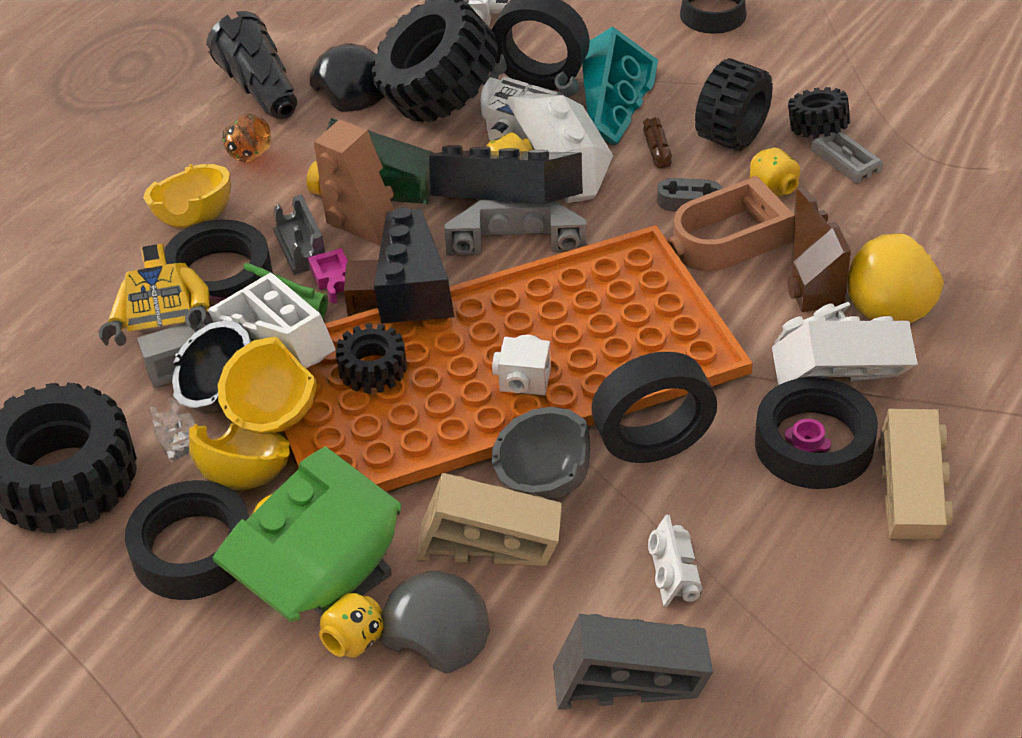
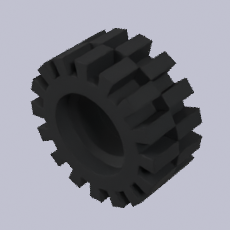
(819, 112)
(376, 372)

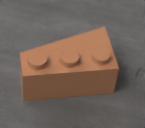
(351, 181)

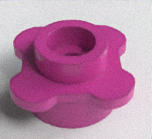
(808, 436)

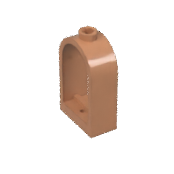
(751, 195)

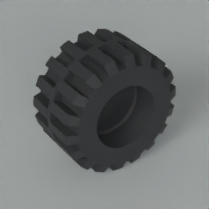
(733, 104)

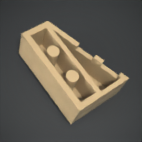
(915, 474)
(488, 522)

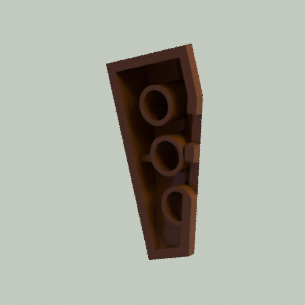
(818, 257)

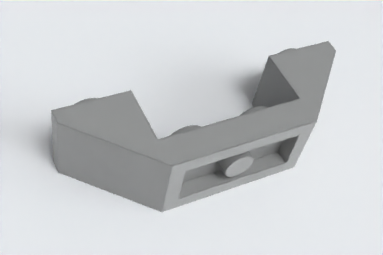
(496, 217)

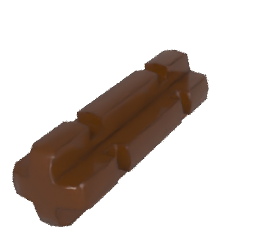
(657, 142)

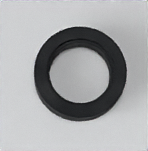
(556, 15)
(218, 237)
(640, 378)
(810, 468)
(169, 505)

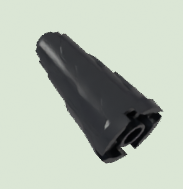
(251, 58)

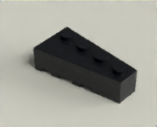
(505, 174)
(409, 271)

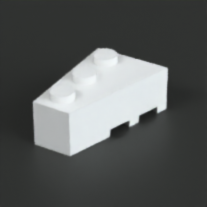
(275, 310)
(845, 349)

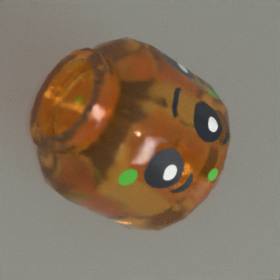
(247, 137)

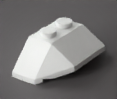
(564, 126)

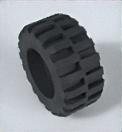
(434, 59)
(74, 488)

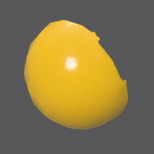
(190, 196)
(894, 279)
(265, 387)
(238, 457)

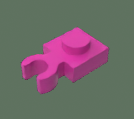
(329, 272)

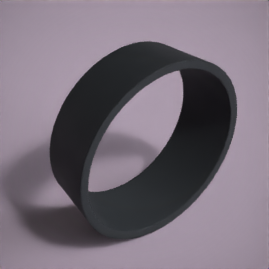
(713, 21)

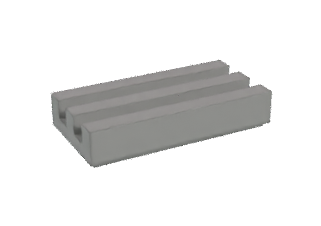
(842, 156)

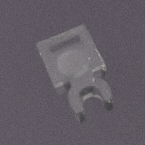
(172, 430)

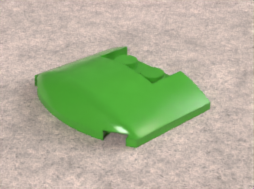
(312, 537)

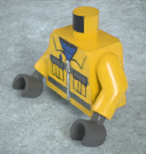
(157, 297)

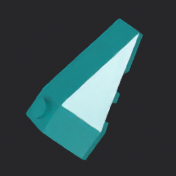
(615, 81)

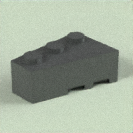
(630, 658)

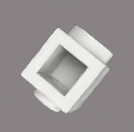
(523, 365)

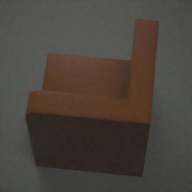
(360, 286)

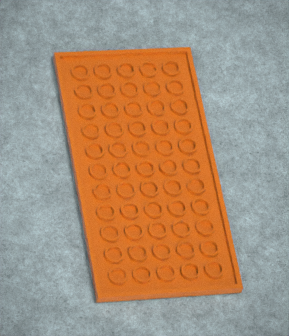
(447, 411)

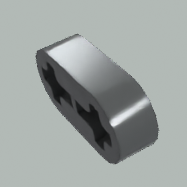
(677, 191)

